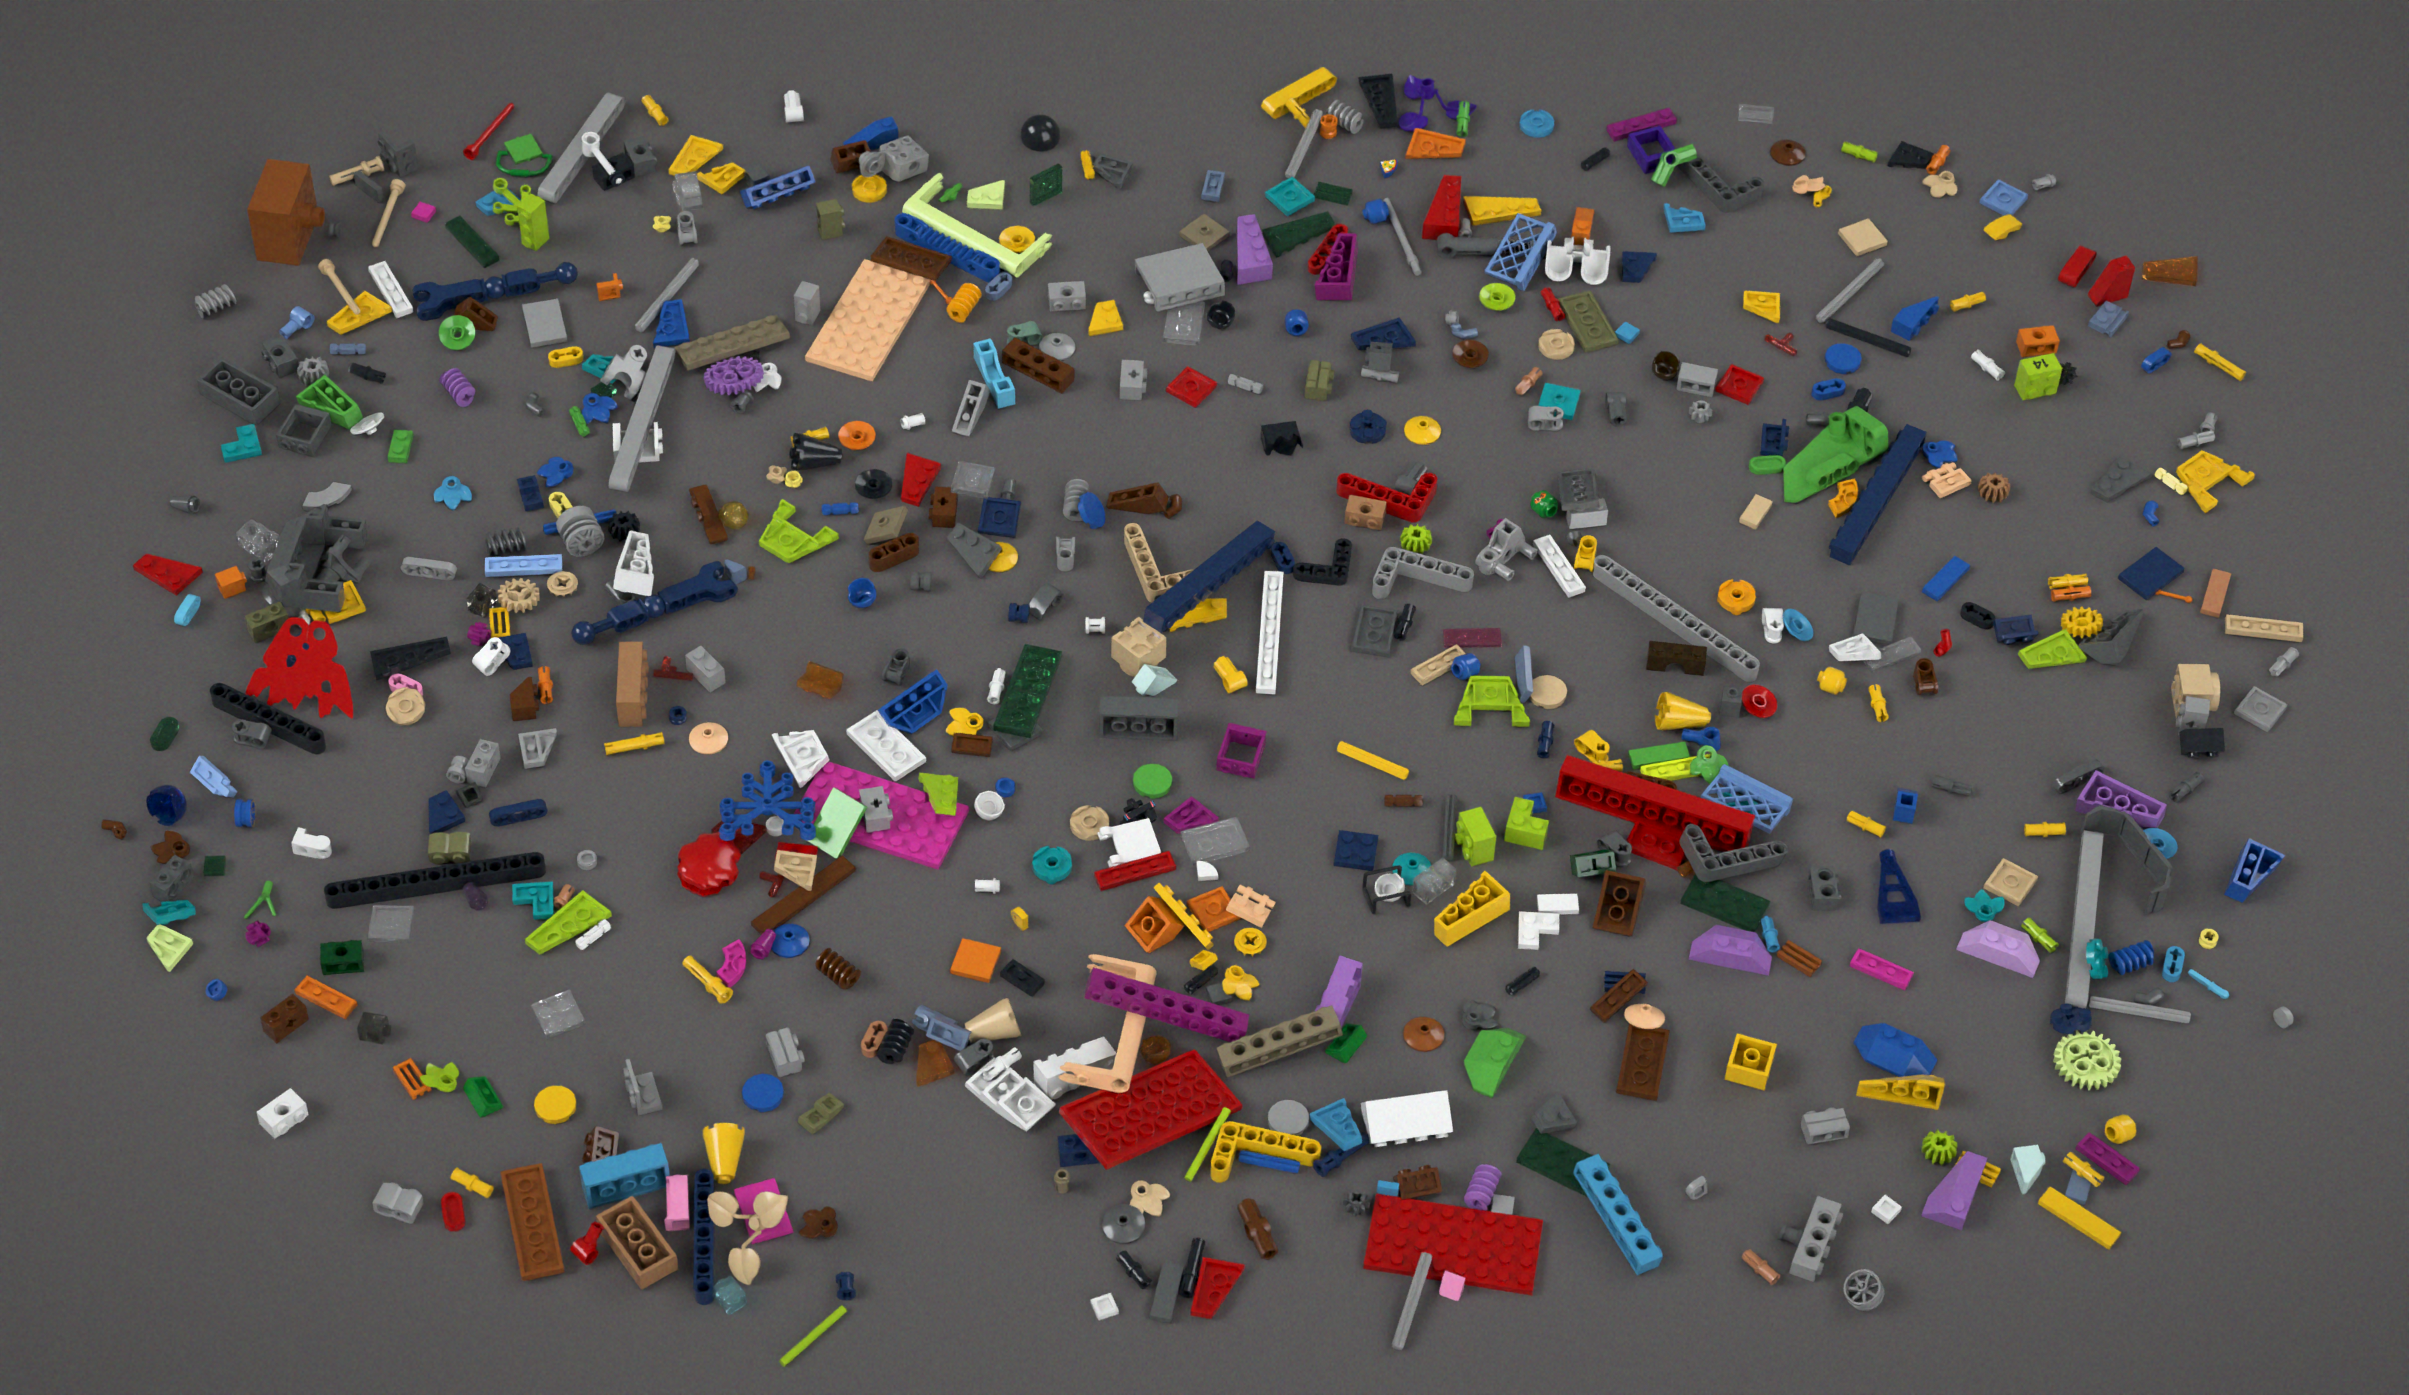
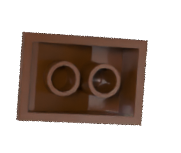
(1619, 903)

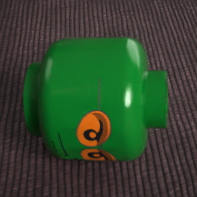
(1544, 504)

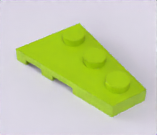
(2052, 651)
(941, 792)

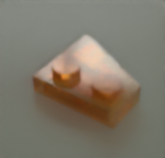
(932, 1063)

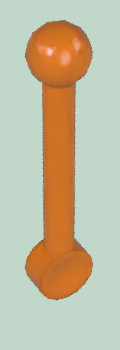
(948, 299)
(2188, 599)

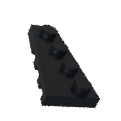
(1381, 98)
(403, 657)

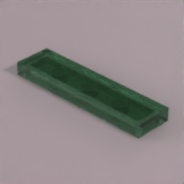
(472, 241)

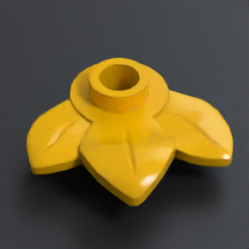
(962, 720)
(1239, 982)

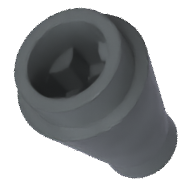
(186, 503)

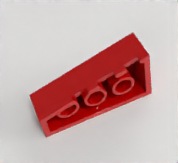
(1444, 210)

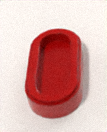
(453, 1211)

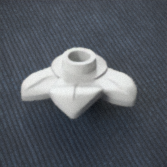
(770, 377)

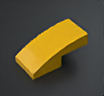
(2002, 226)

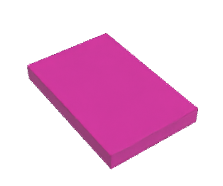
(746, 1197)

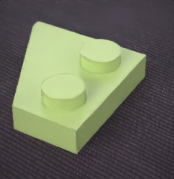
(987, 196)
(168, 945)

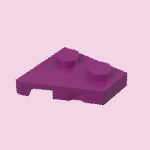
(1189, 815)

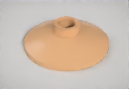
(708, 738)
(1644, 1016)

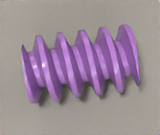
(458, 387)
(1482, 1187)

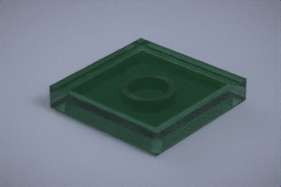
(1045, 184)

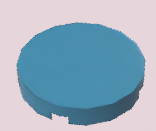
(1536, 123)

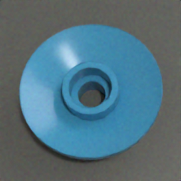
(1797, 624)
(2163, 841)

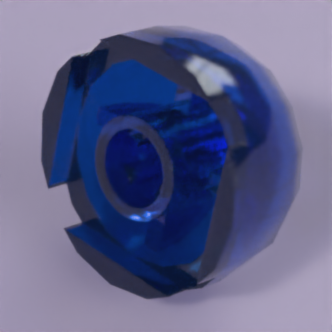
(166, 804)

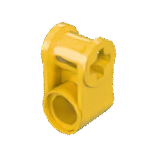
(1586, 553)
(1592, 746)

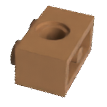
(1365, 512)

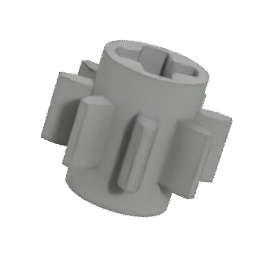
(1700, 411)

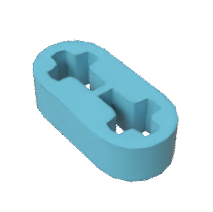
(187, 610)

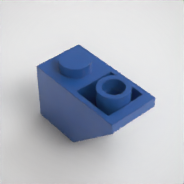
(1905, 805)

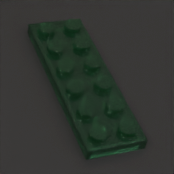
(1027, 691)

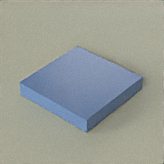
(2003, 198)

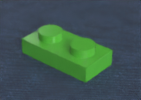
(400, 446)

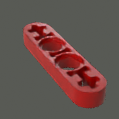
(1324, 247)

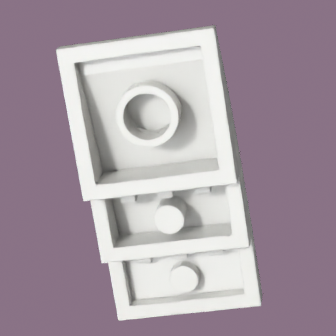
(1011, 1096)

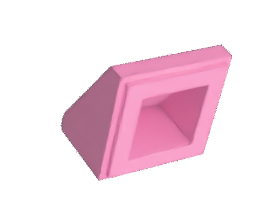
(1452, 1286)

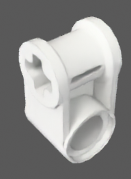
(1773, 624)
(490, 657)

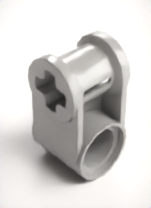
(686, 228)
(1543, 418)
(1065, 553)

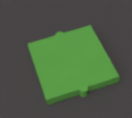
(523, 149)

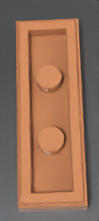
(2215, 593)

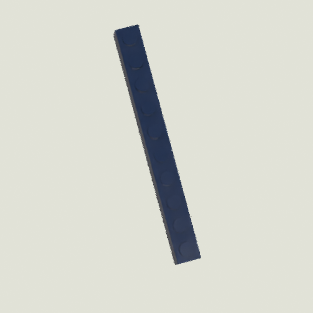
(1877, 495)
(1209, 576)

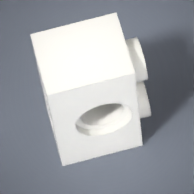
(272, 1116)

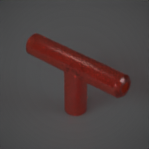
(1782, 344)
(775, 879)

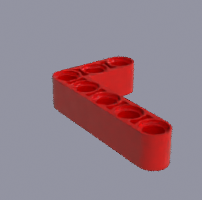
(1397, 503)

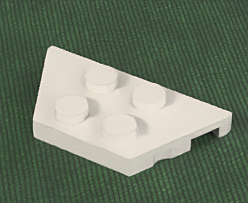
(802, 754)

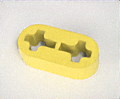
(555, 506)

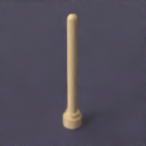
(397, 187)
(327, 268)

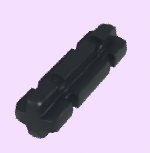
(1595, 158)
(1200, 979)
(1522, 981)

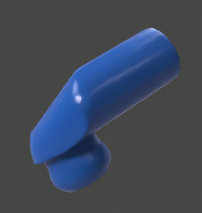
(2148, 512)

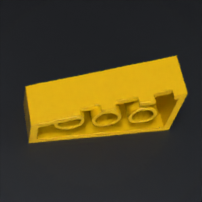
(1472, 909)

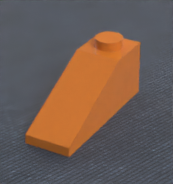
(1582, 225)

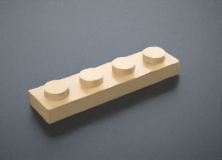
(2264, 628)

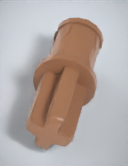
(1528, 381)
(1761, 1267)

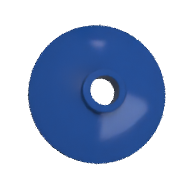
(792, 946)

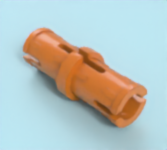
(1938, 159)
(2083, 592)
(545, 685)

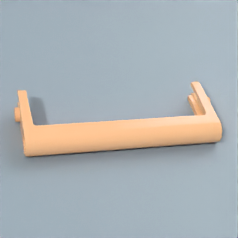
(1120, 1076)

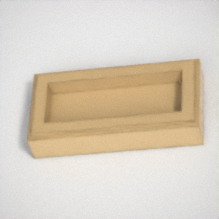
(1755, 511)

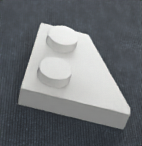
(1854, 649)

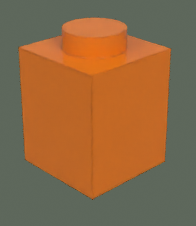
(231, 582)

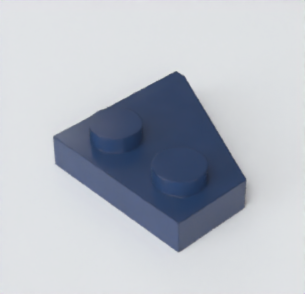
(1636, 265)
(443, 813)

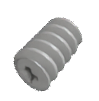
(1345, 116)
(214, 299)
(1073, 490)

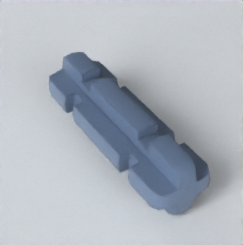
(347, 348)

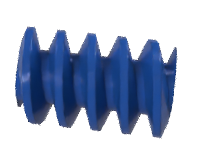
(2132, 957)

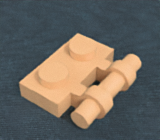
(1949, 482)
(1249, 910)

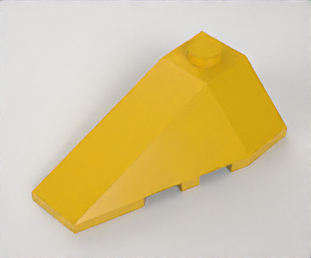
(1910, 1090)

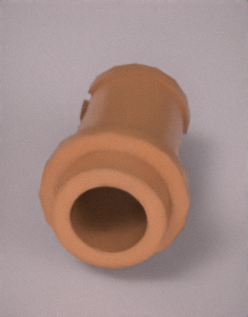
(563, 897)

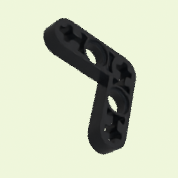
(1330, 571)

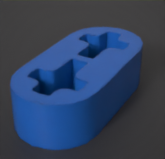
(2156, 360)
(1828, 389)

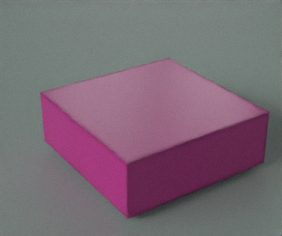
(423, 212)

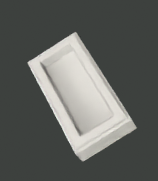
(1558, 903)

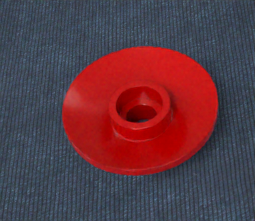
(1759, 701)

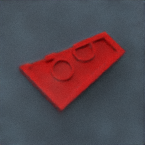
(918, 478)
(167, 573)
(1214, 1285)

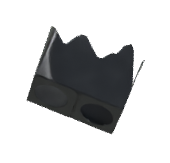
(1280, 437)

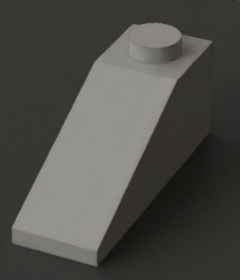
(971, 408)

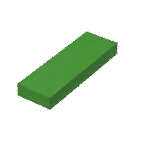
(1657, 754)

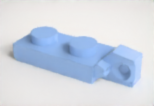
(212, 778)

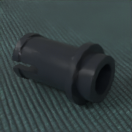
(1226, 270)

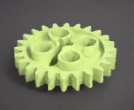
(2087, 1060)

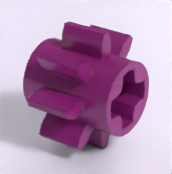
(479, 634)
(258, 933)

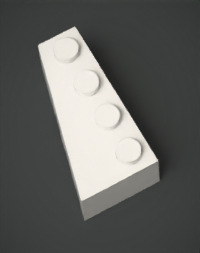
(635, 566)
(1094, 1053)

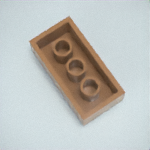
(632, 684)
(637, 1242)

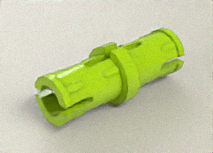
(1859, 152)
(2040, 935)

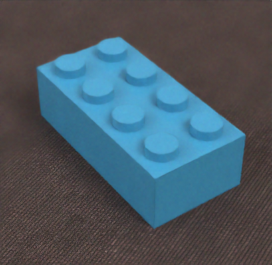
(624, 1175)

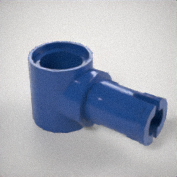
(1708, 736)

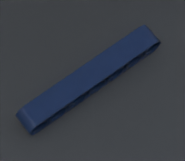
(703, 1245)

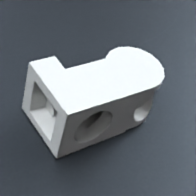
(311, 845)

